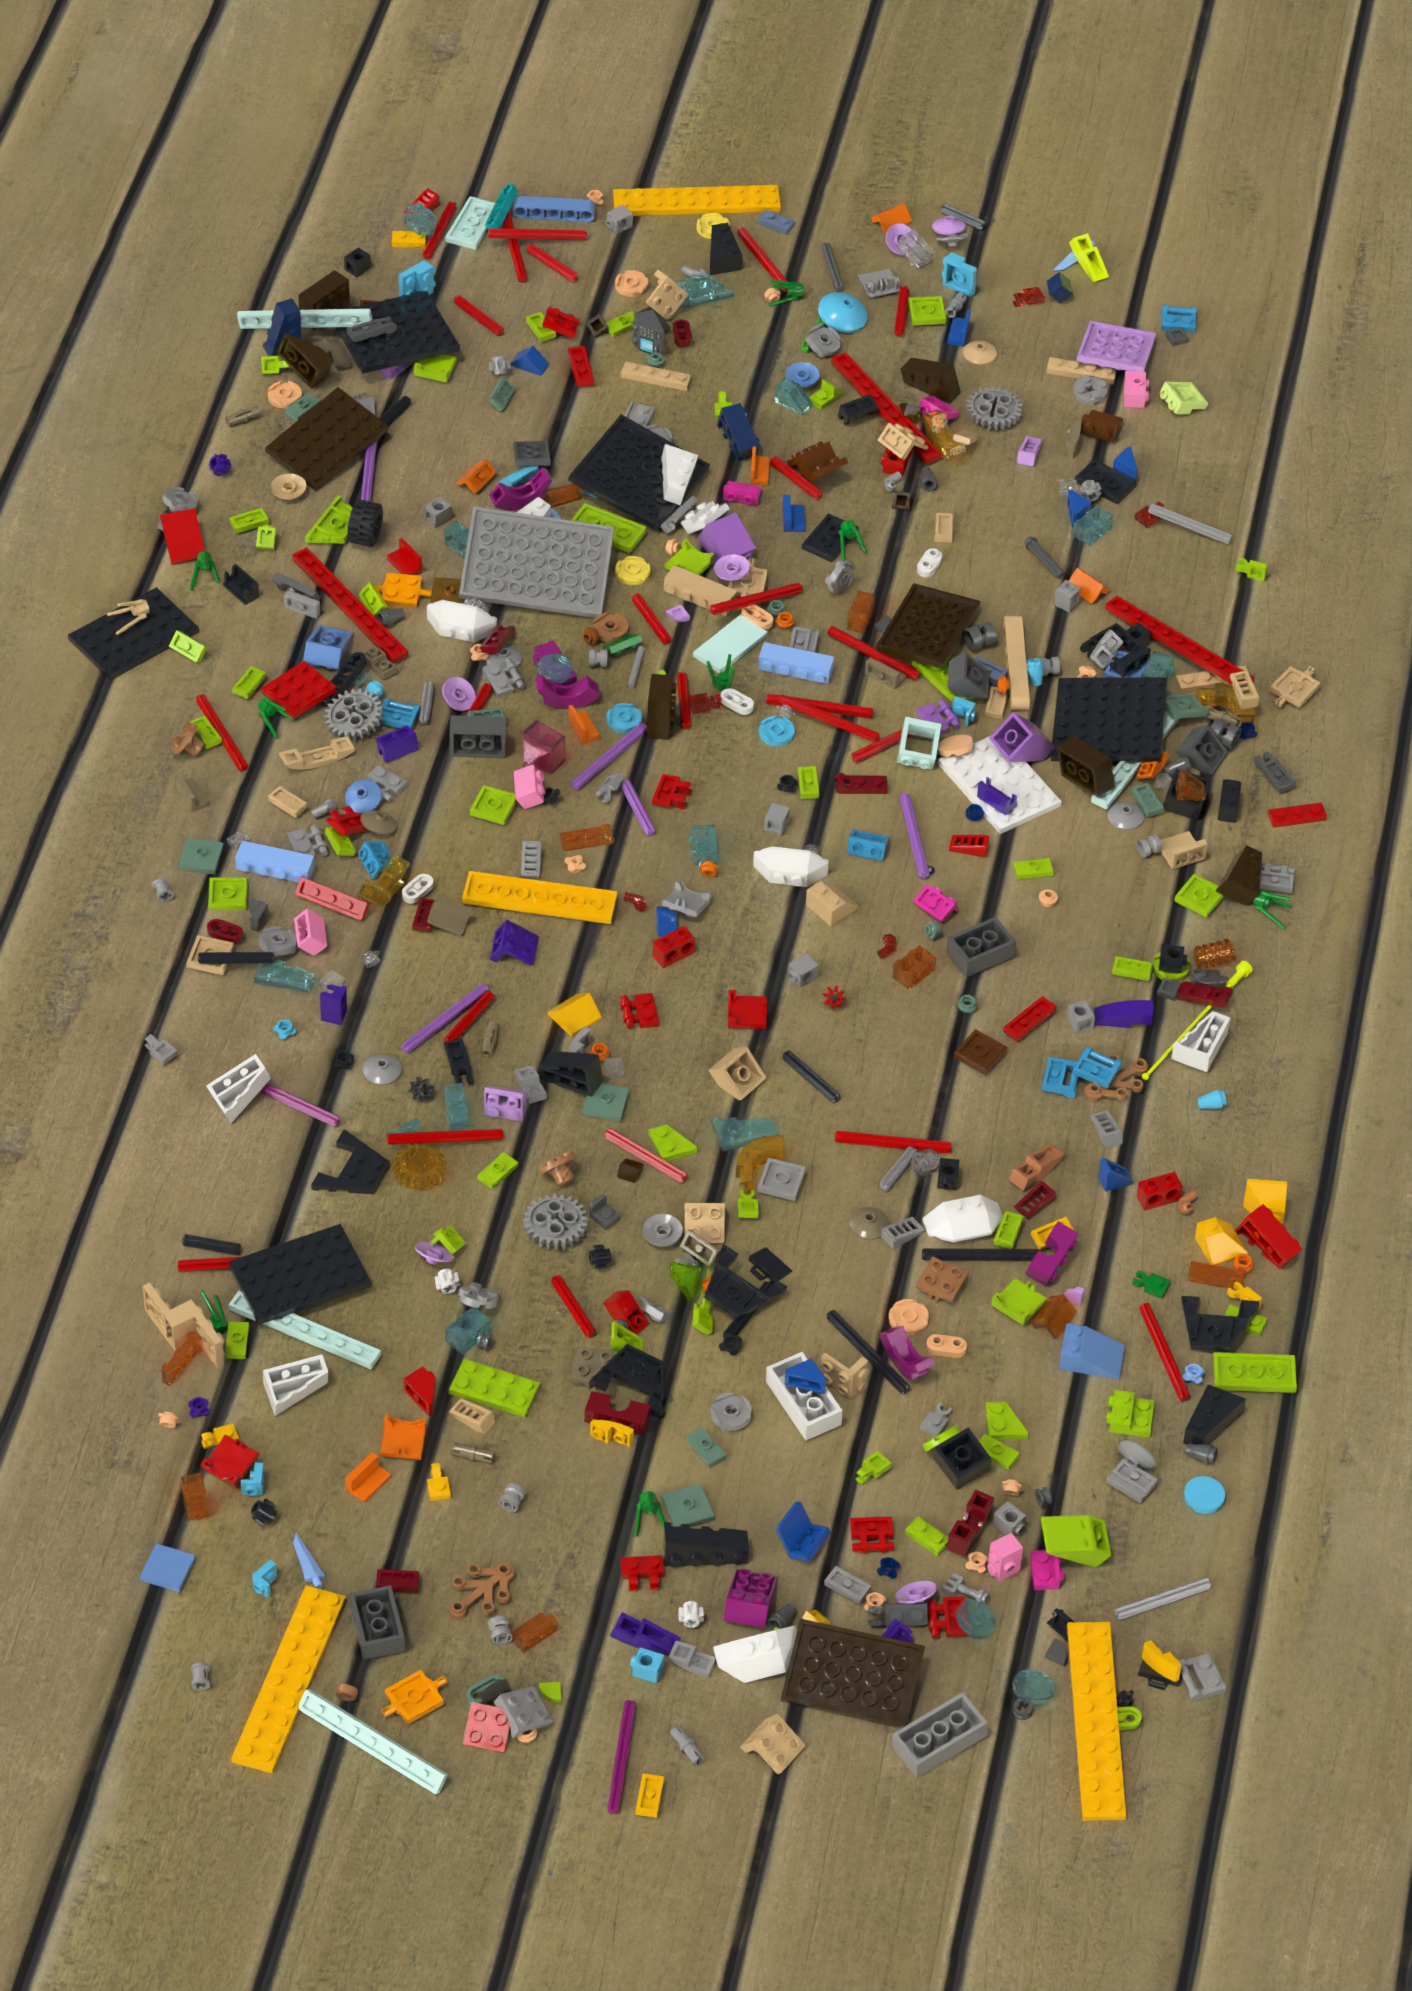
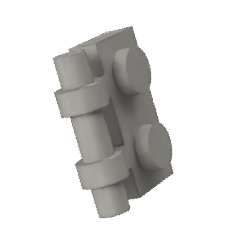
(497, 677)
(387, 782)
(300, 841)
(1276, 877)

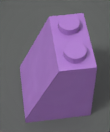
(727, 537)
(1021, 740)

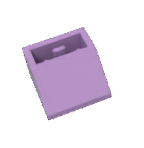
(505, 1102)

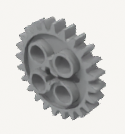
(1006, 410)
(354, 714)
(555, 1221)

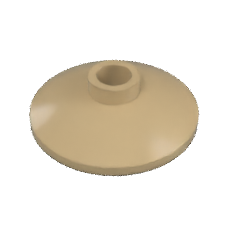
(979, 352)
(288, 486)

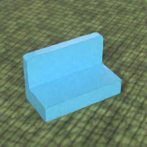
(520, 477)

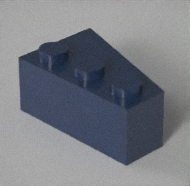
(284, 320)
(738, 430)

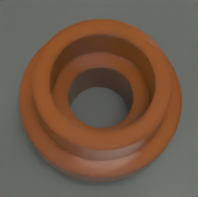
(591, 636)

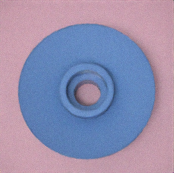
(803, 374)
(368, 800)

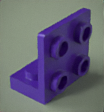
(514, 941)

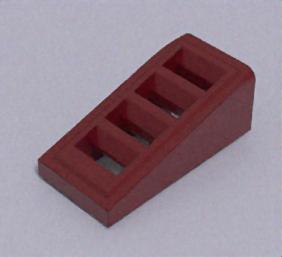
(1035, 1192)

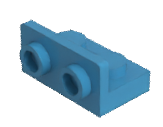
(867, 844)
(374, 857)

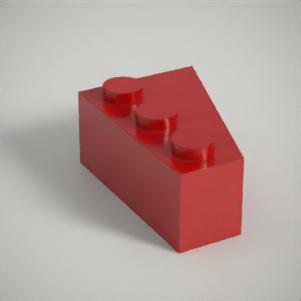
(1270, 1236)

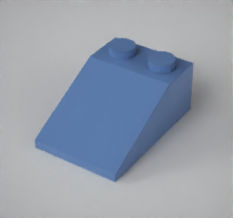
(327, 647)
(1090, 1352)

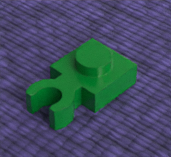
(1153, 1285)

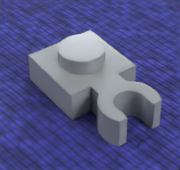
(936, 1422)

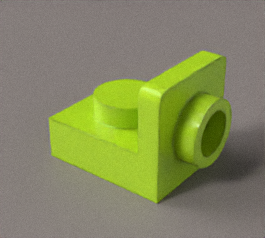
(266, 537)
(449, 1238)

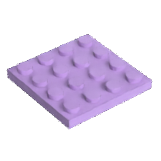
(1116, 347)

